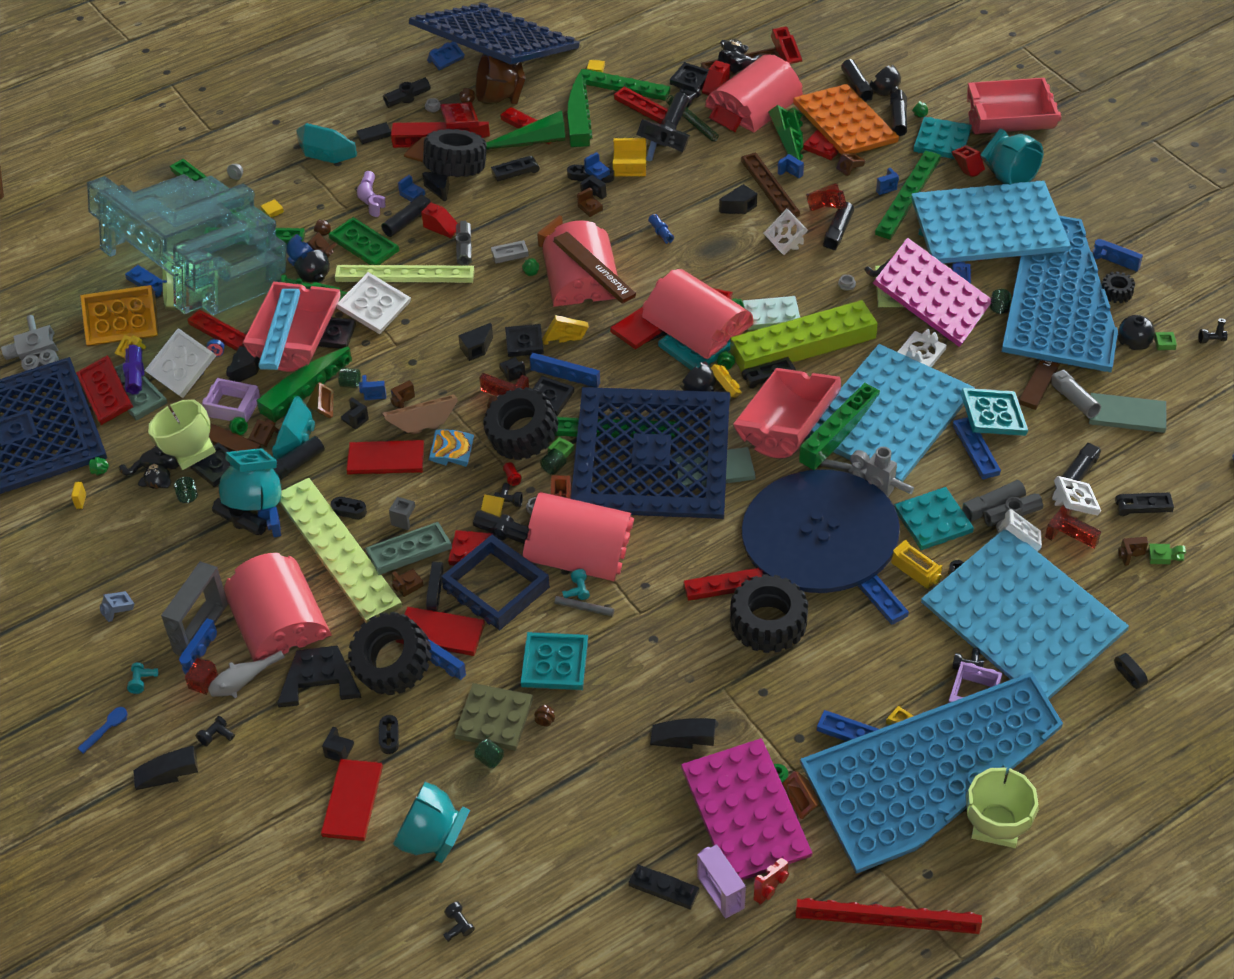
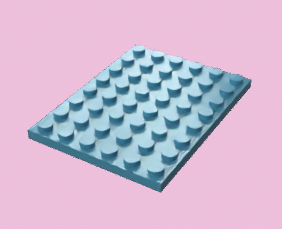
(990, 222)
(907, 414)
(1024, 613)

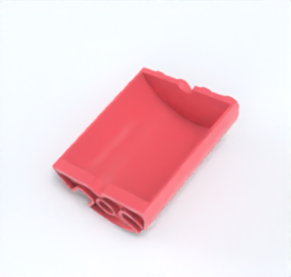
(758, 90)
(1012, 106)
(567, 279)
(695, 313)
(307, 327)
(786, 411)
(577, 536)
(274, 606)

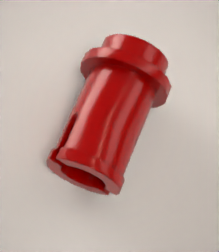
(513, 477)

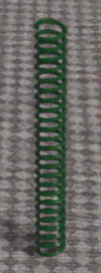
(696, 121)

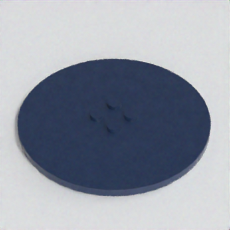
(821, 530)

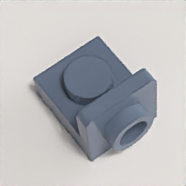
(115, 603)

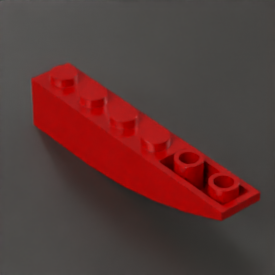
(406, 134)

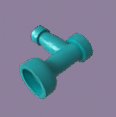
(578, 576)
(136, 685)

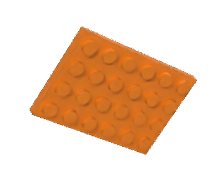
(845, 119)

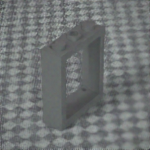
(203, 579)

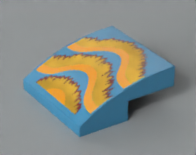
(451, 447)

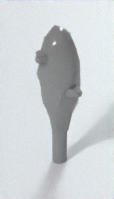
(238, 675)

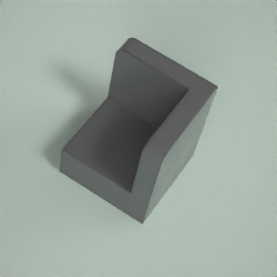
(400, 512)

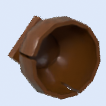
(498, 80)

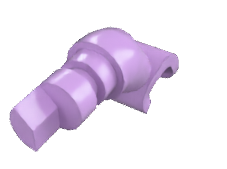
(366, 194)

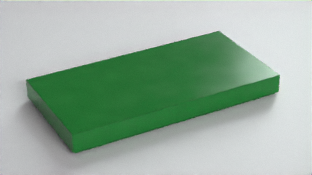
(363, 242)

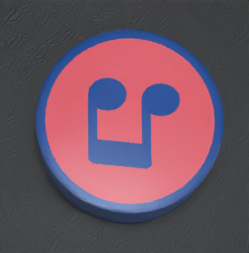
(216, 347)

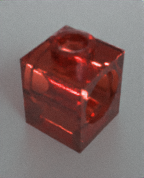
(201, 675)

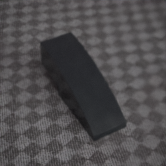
(663, 135)
(684, 733)
(166, 768)

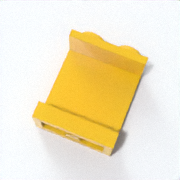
(629, 157)

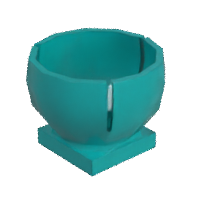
(1013, 157)
(247, 477)
(431, 824)

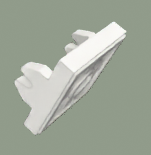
(778, 225)
(929, 340)
(1085, 504)
(1021, 529)

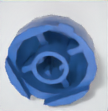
(297, 249)

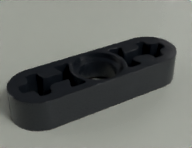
(578, 173)
(434, 586)

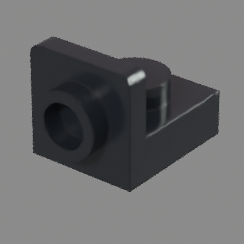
(596, 185)
(513, 369)

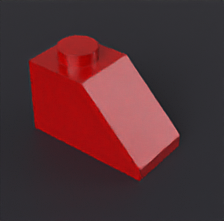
(717, 75)
(969, 160)
(439, 220)

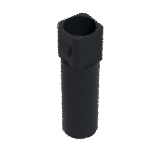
(857, 80)
(898, 104)
(675, 110)
(405, 216)
(838, 226)
(298, 457)
(1082, 463)

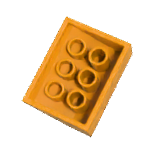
(119, 313)

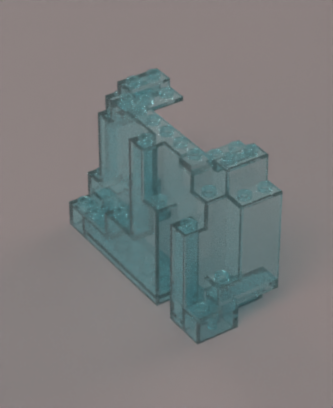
(198, 233)

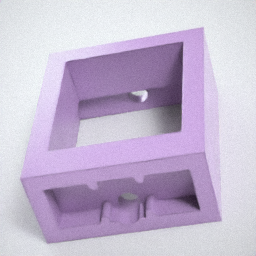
(248, 392)
(972, 673)
(721, 881)

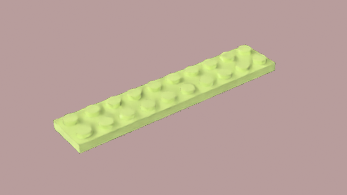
(338, 550)

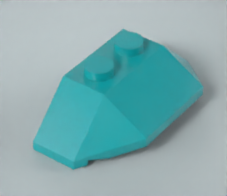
(325, 144)
(294, 429)

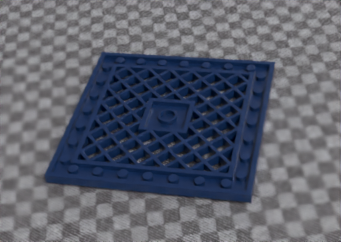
(495, 33)
(19, 430)
(653, 451)

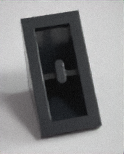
(437, 184)

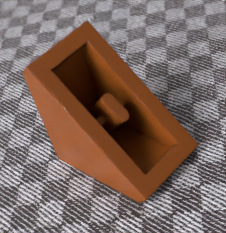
(561, 485)

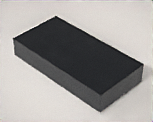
(374, 133)

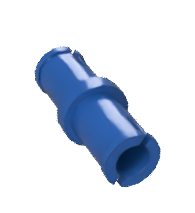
(661, 228)

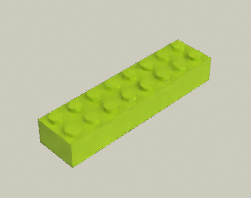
(805, 336)

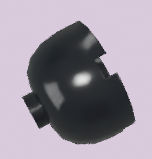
(886, 81)
(313, 267)
(1136, 332)
(699, 379)

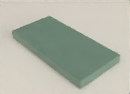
(147, 399)
(1130, 413)
(738, 467)
(408, 548)

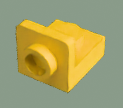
(125, 342)

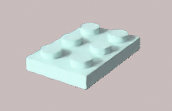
(771, 311)

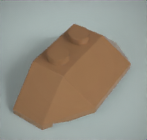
(422, 415)

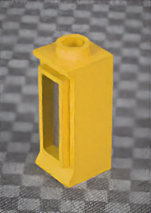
(916, 565)

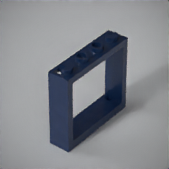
(499, 619)

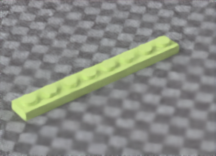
(406, 273)

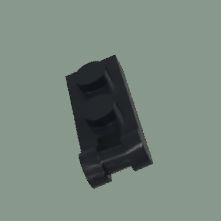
(515, 168)
(764, 371)
(1144, 503)

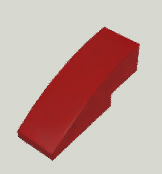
(786, 45)

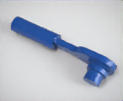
(114, 718)

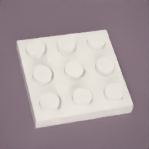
(373, 303)
(180, 363)

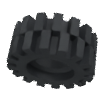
(1118, 280)

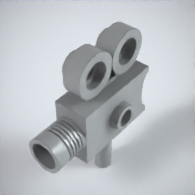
(33, 345)
(878, 470)

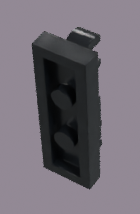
(664, 886)

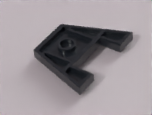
(317, 668)

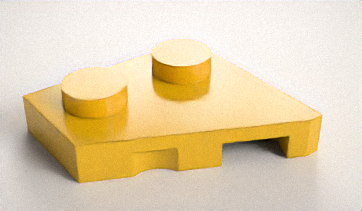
(565, 330)
(726, 380)

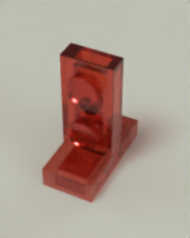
(827, 197)
(498, 386)
(1072, 527)

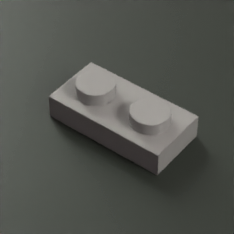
(509, 251)

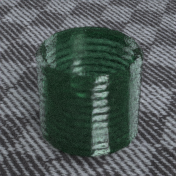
(1000, 301)
(349, 377)
(553, 461)
(188, 495)
(489, 753)

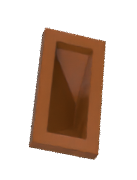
(416, 150)
(548, 230)
(322, 400)
(800, 794)

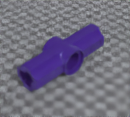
(133, 369)

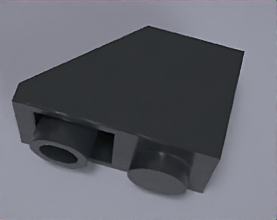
(738, 201)
(476, 342)
(242, 365)

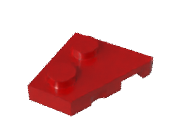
(820, 146)
(464, 543)
(765, 886)

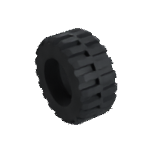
(454, 153)
(528, 439)
(768, 634)
(370, 641)

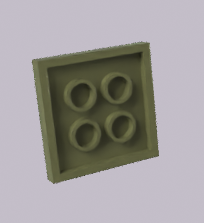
(494, 716)

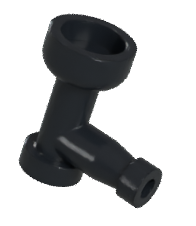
(695, 93)
(1204, 335)
(516, 499)
(974, 659)
(205, 736)
(454, 911)

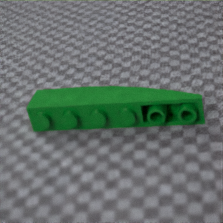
(579, 115)
(301, 383)
(837, 427)

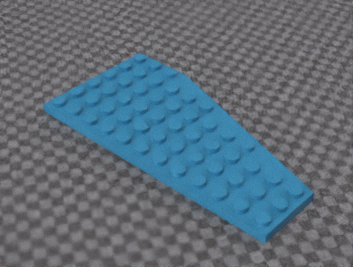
(1061, 307)
(913, 777)

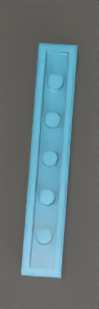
(279, 329)

